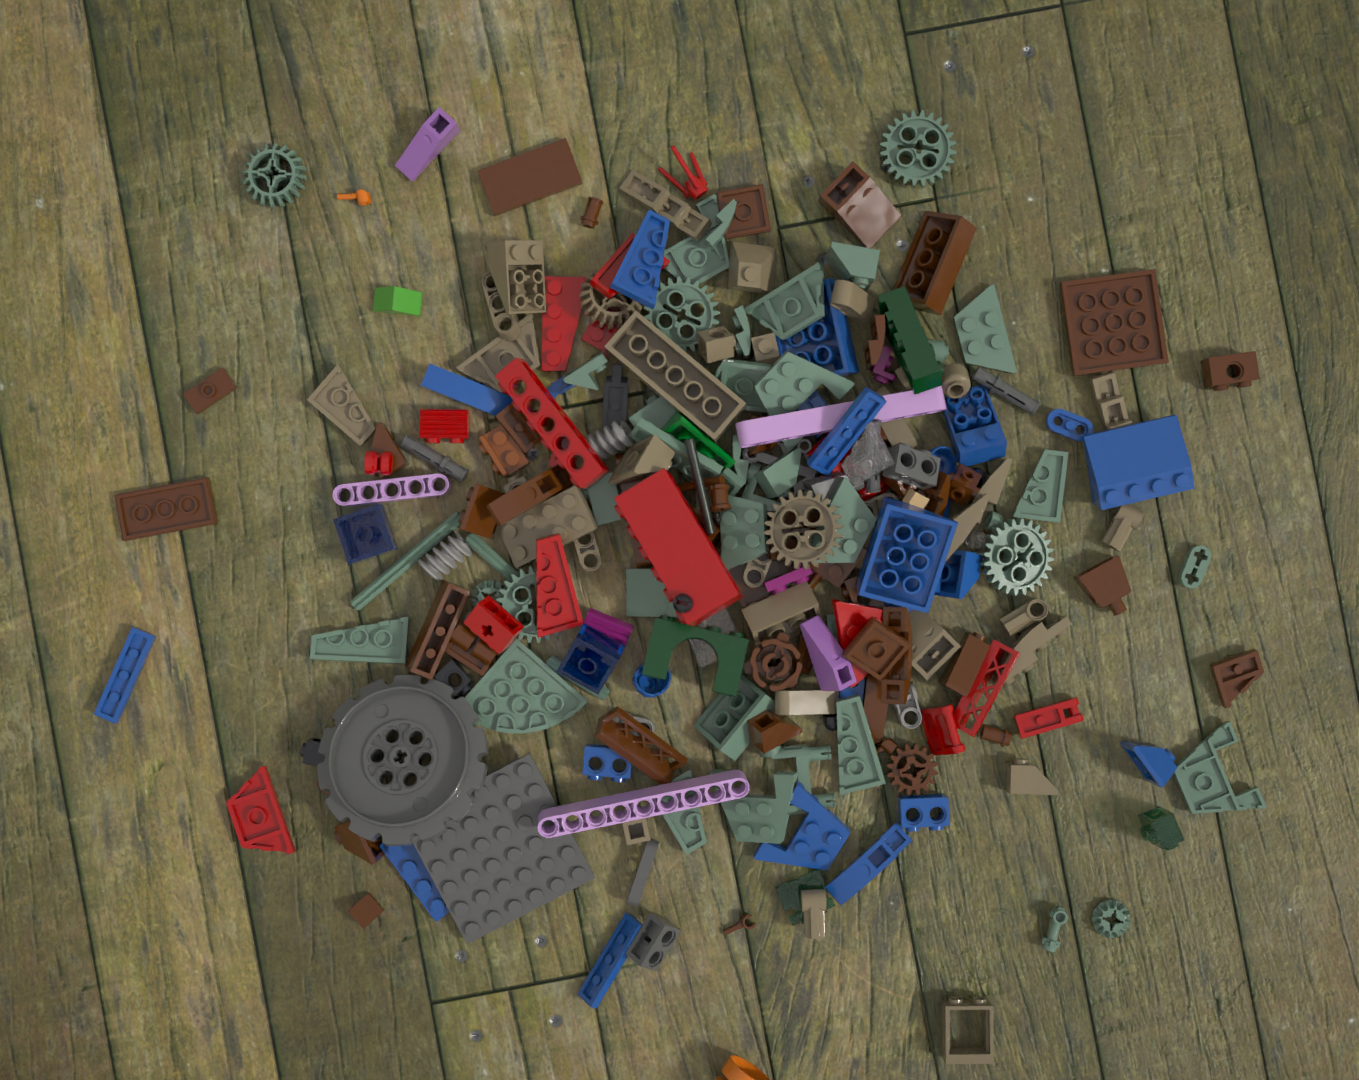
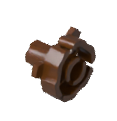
(782, 666)

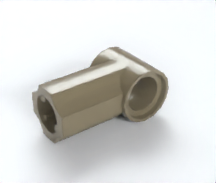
(1124, 520)
(1022, 617)
(813, 907)

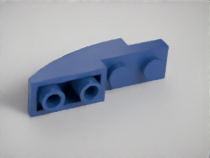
(868, 864)

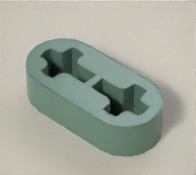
(1199, 569)

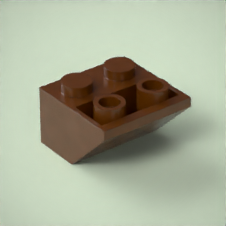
(477, 517)

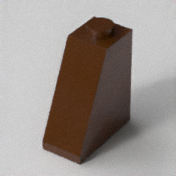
(965, 664)

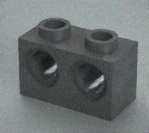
(911, 471)
(653, 941)

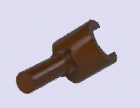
(887, 745)
(740, 924)

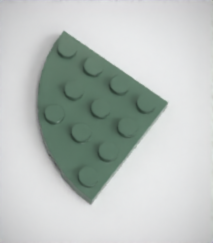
(523, 694)

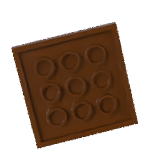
(1113, 322)

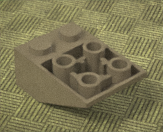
(518, 274)
(930, 644)

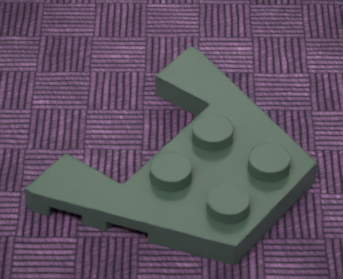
(695, 257)
(792, 382)
(741, 530)
(1205, 782)
(761, 816)

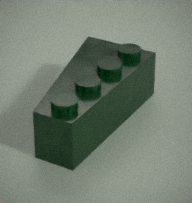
(909, 341)

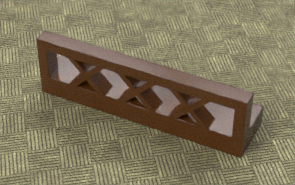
(635, 748)

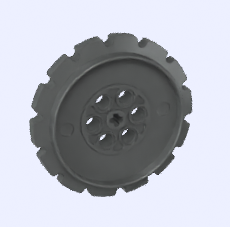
(441, 787)

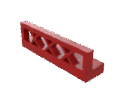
(968, 704)

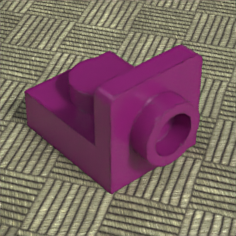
(883, 363)

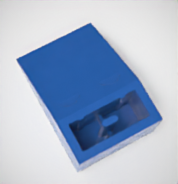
(974, 427)

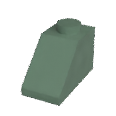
(780, 474)

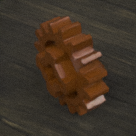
(914, 779)

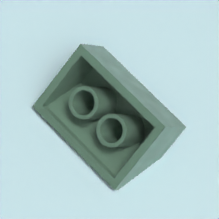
(853, 263)
(726, 718)

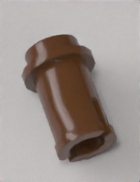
(591, 213)
(996, 735)

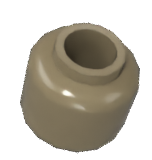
(955, 381)

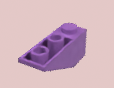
(427, 144)
(830, 666)

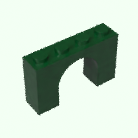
(729, 651)

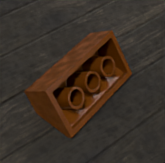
(935, 260)

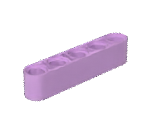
(381, 488)

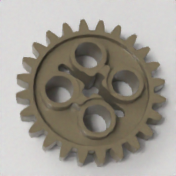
(803, 507)

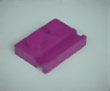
(779, 583)
(609, 626)

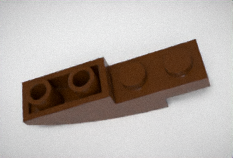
(529, 495)

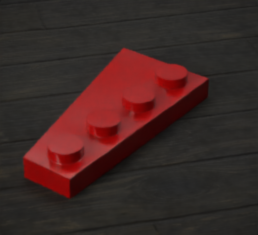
(555, 593)

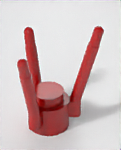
(695, 185)

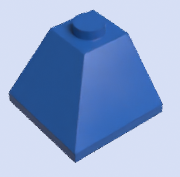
(959, 574)
(1152, 761)

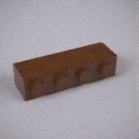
(437, 629)

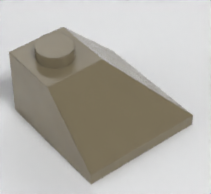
(751, 268)
(642, 460)

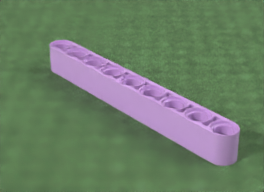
(824, 418)
(632, 798)

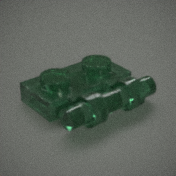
(791, 893)

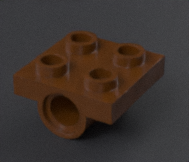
(470, 649)

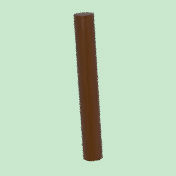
(689, 485)

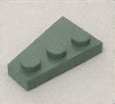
(1045, 489)
(687, 823)

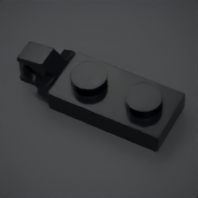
(615, 397)

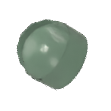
(992, 520)

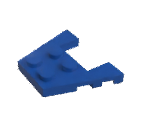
(815, 839)

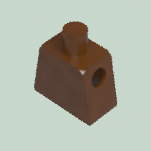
(1105, 584)

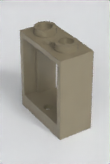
(968, 1055)

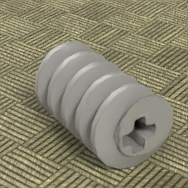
(612, 440)
(446, 557)

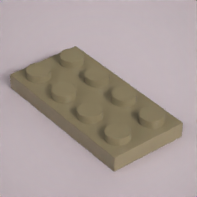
(561, 514)

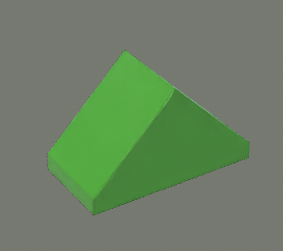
(397, 301)

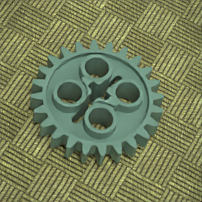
(918, 127)
(691, 294)
(1005, 540)
(516, 606)

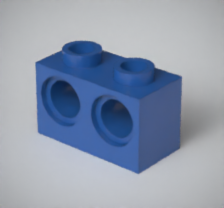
(607, 756)
(923, 804)

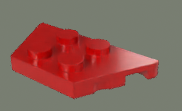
(849, 621)
(259, 815)

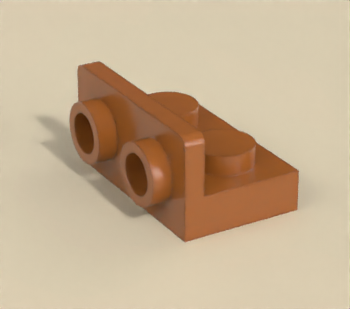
(504, 451)

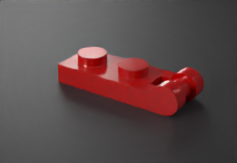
(1047, 718)

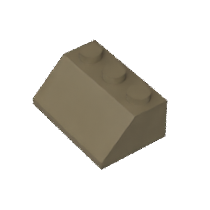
(781, 613)

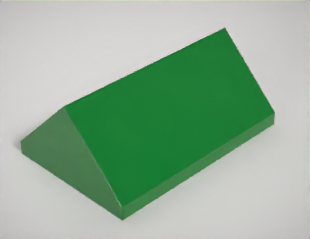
(683, 429)

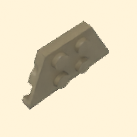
(499, 353)

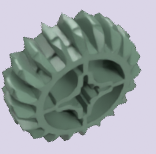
(273, 156)

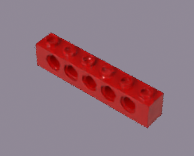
(509, 381)

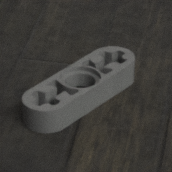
(642, 872)

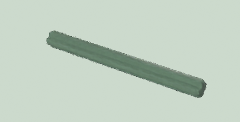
(406, 562)

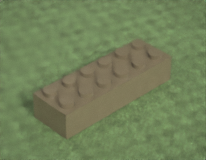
(675, 376)

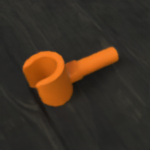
(361, 195)

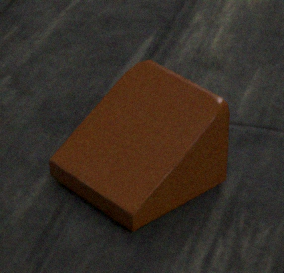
(365, 910)

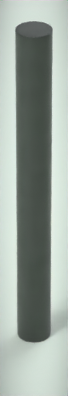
(699, 486)

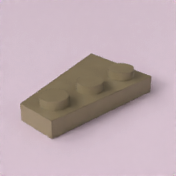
(343, 407)

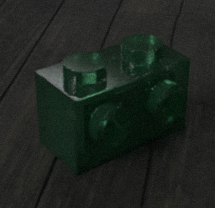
(1160, 828)

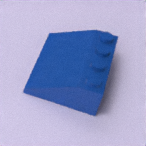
(826, 341)
(1137, 462)
(905, 555)

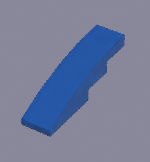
(465, 390)

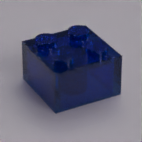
(365, 534)
(591, 658)

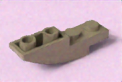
(1032, 639)

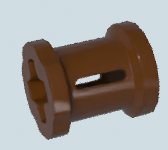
(719, 497)

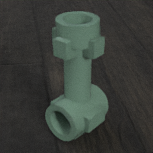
(1059, 918)

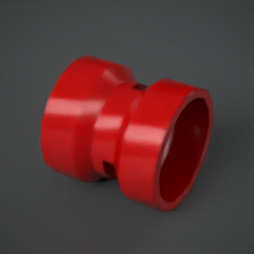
(378, 462)

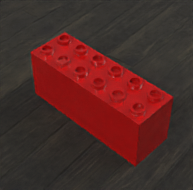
(677, 547)

